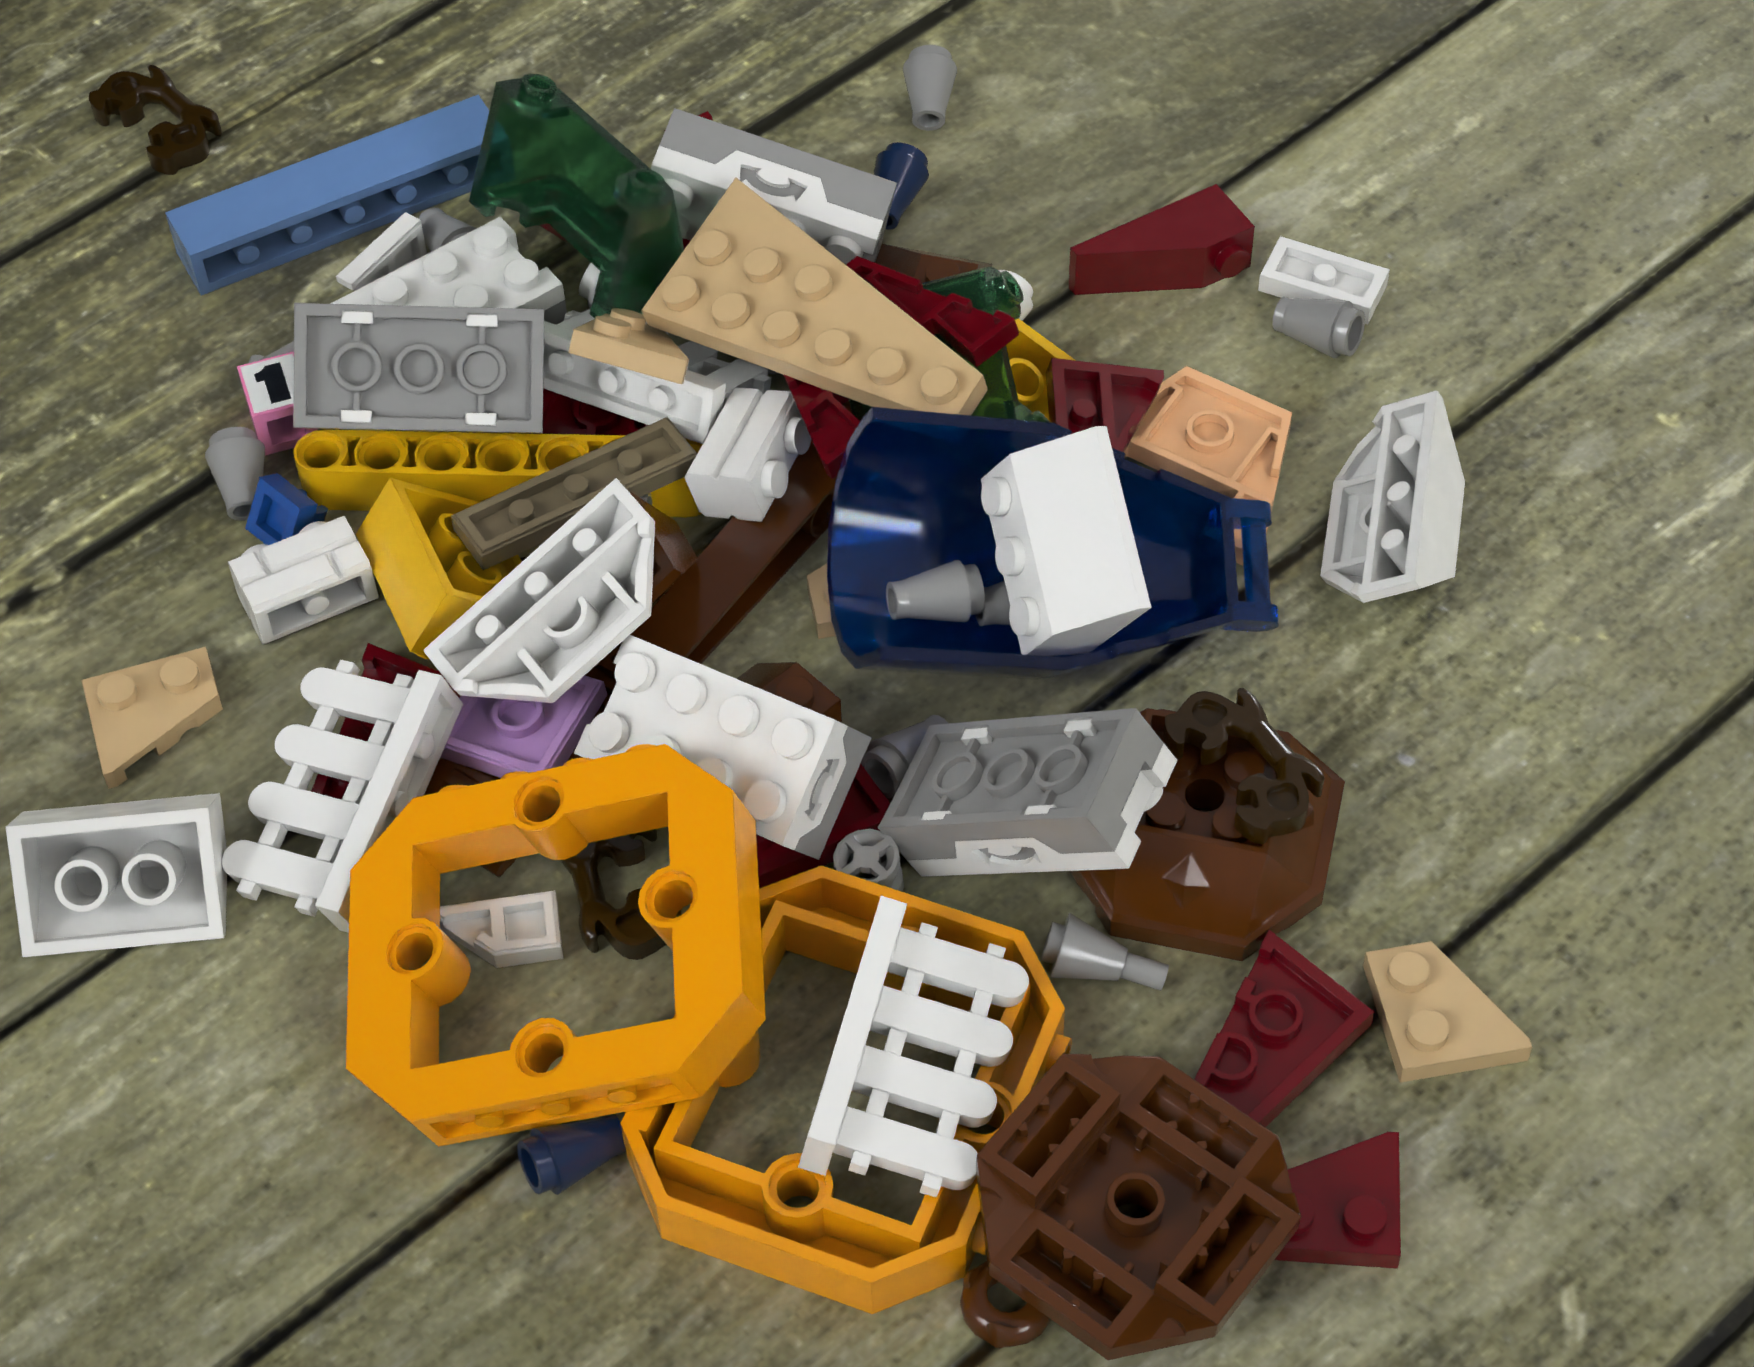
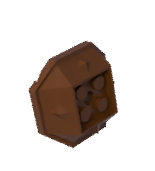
(1201, 880)
(1143, 1137)

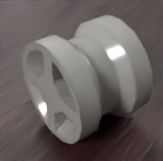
(870, 853)

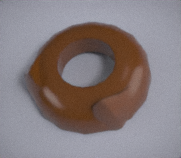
(991, 1324)

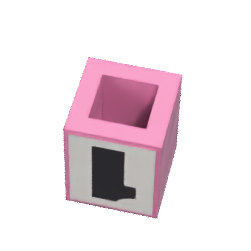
(270, 401)

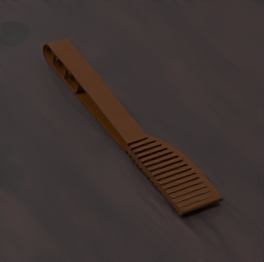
(714, 592)

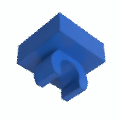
(281, 510)

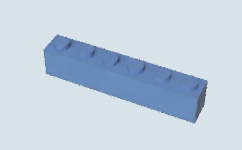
(329, 196)

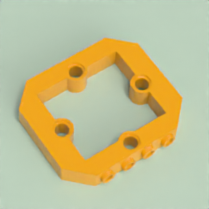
(713, 944)
(832, 1243)

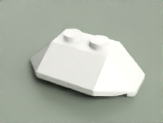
(1396, 504)
(556, 607)

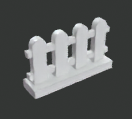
(642, 397)
(382, 773)
(904, 1081)

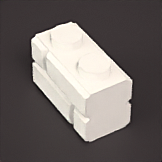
(748, 455)
(303, 579)

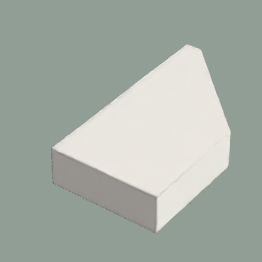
(391, 250)
(507, 928)

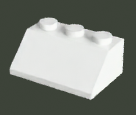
(1065, 544)
(119, 874)

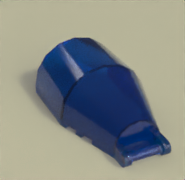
(915, 503)

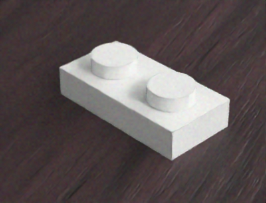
(1319, 274)

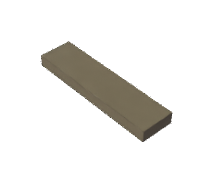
(543, 504)

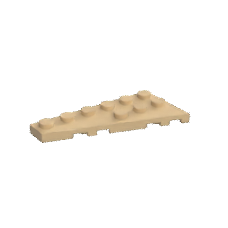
(791, 306)

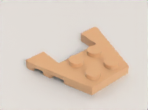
(1214, 438)

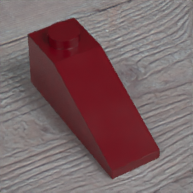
(1167, 249)

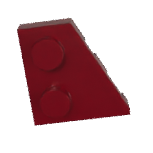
(1100, 395)
(1349, 1206)

